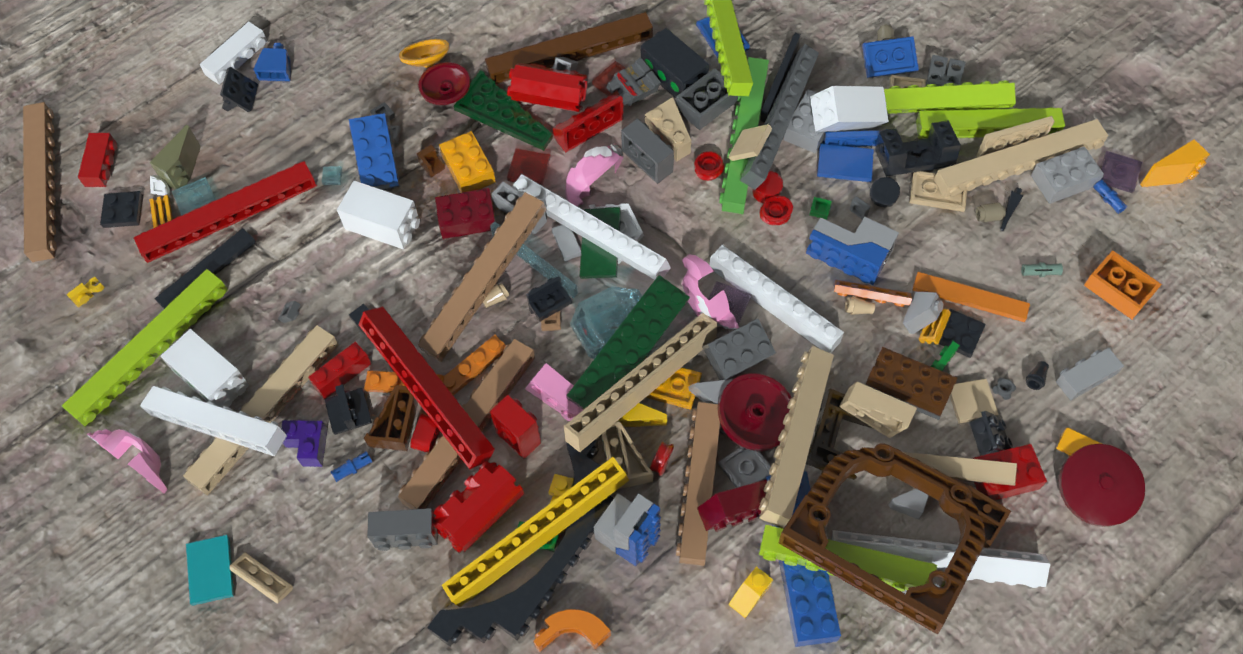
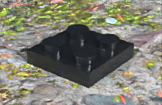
(121, 209)
(963, 331)

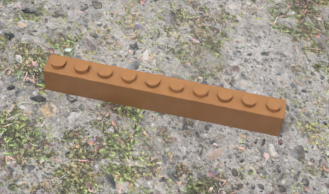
(38, 182)
(482, 277)
(443, 459)

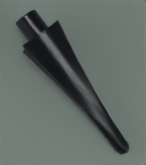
(1013, 201)

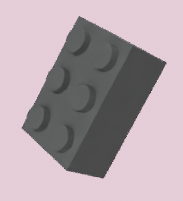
(705, 99)
(647, 150)
(739, 350)
(402, 529)

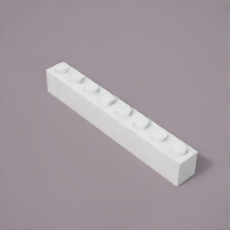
(776, 300)
(214, 420)

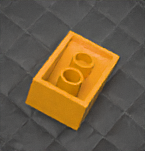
(1177, 166)

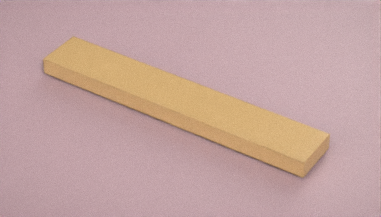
(971, 469)

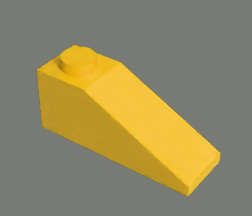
(643, 416)

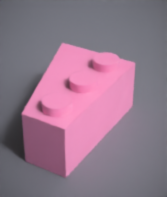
(552, 390)

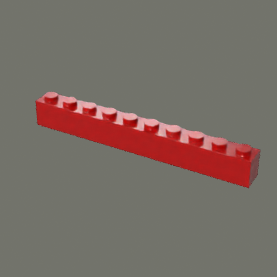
(224, 212)
(426, 387)

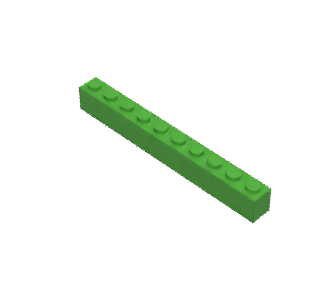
(748, 117)

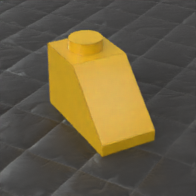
(751, 592)

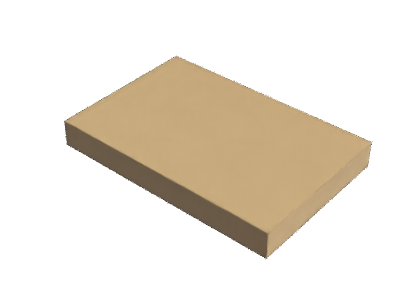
(926, 193)

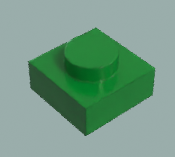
(820, 208)

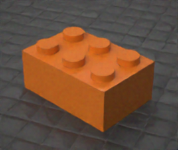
(1122, 284)

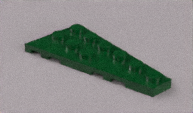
(494, 108)

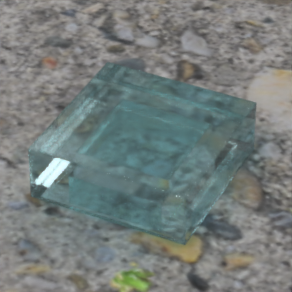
(332, 175)

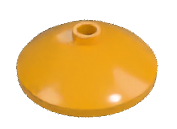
(424, 52)

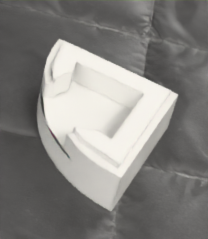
(158, 186)

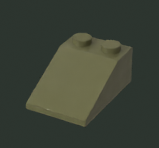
(177, 159)

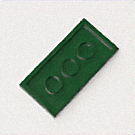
(594, 260)

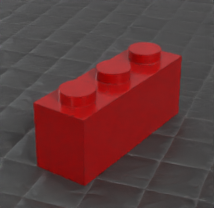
(97, 160)
(340, 370)

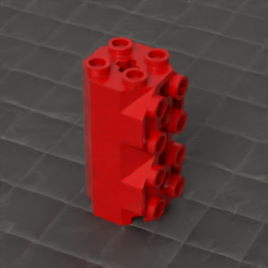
(547, 86)
(478, 507)

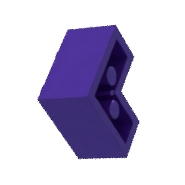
(308, 438)

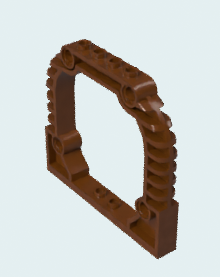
(924, 603)

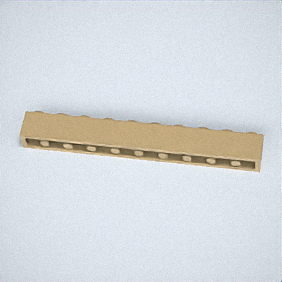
(1018, 158)
(639, 382)
(266, 404)
(796, 438)

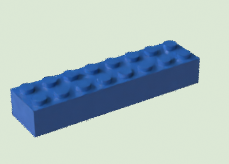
(809, 596)

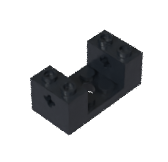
(936, 152)

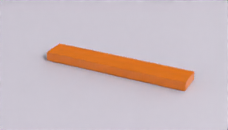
(972, 297)

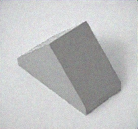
(709, 391)
(910, 503)

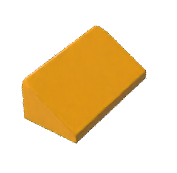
(1073, 440)

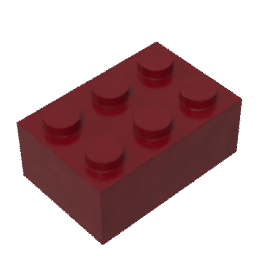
(465, 213)
(732, 506)

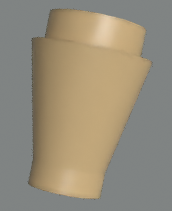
(496, 295)
(858, 306)

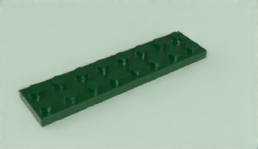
(630, 341)

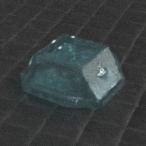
(599, 313)

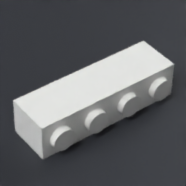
(234, 52)

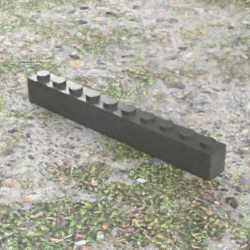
(780, 115)

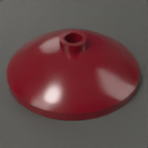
(444, 83)

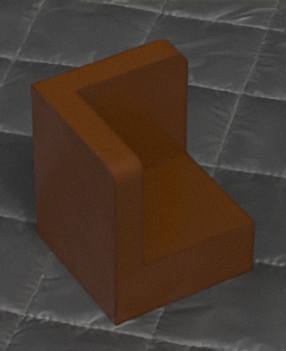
(429, 161)

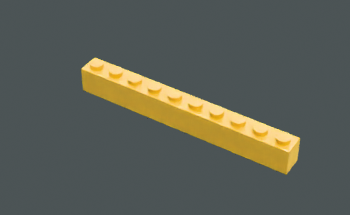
(535, 532)

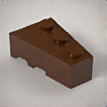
(395, 422)
(990, 512)

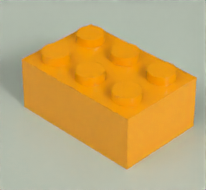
(467, 163)

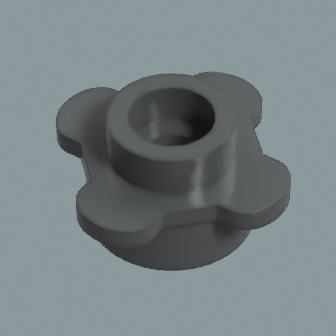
(1010, 387)

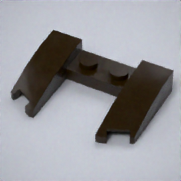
(822, 447)

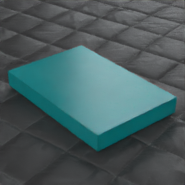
(209, 570)

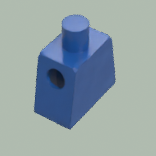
(273, 64)

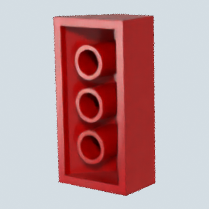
(589, 122)

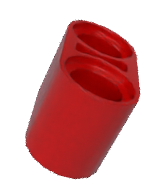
(424, 434)

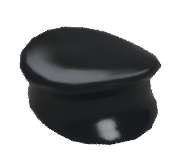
(884, 192)

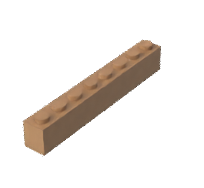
(700, 484)

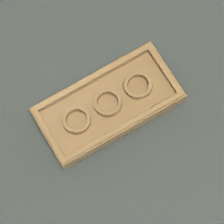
(1015, 135)

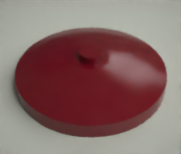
(754, 411)
(1102, 485)

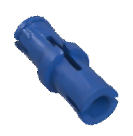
(1110, 196)
(351, 466)

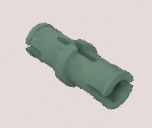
(1054, 269)

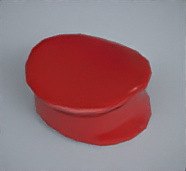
(708, 165)
(770, 187)
(776, 210)
(661, 458)

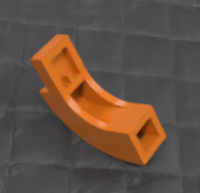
(572, 622)

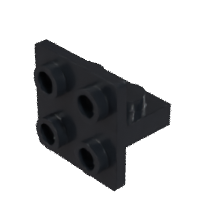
(238, 91)
(548, 298)
(347, 410)
(990, 434)

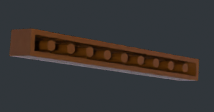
(573, 46)

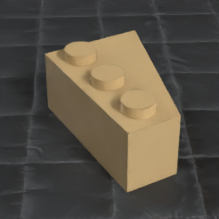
(668, 124)
(878, 409)
(621, 447)

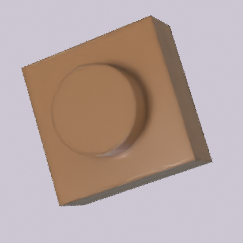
(552, 322)

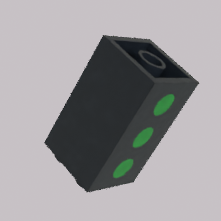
(673, 62)

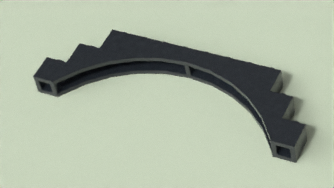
(518, 608)

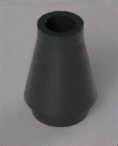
(1037, 377)

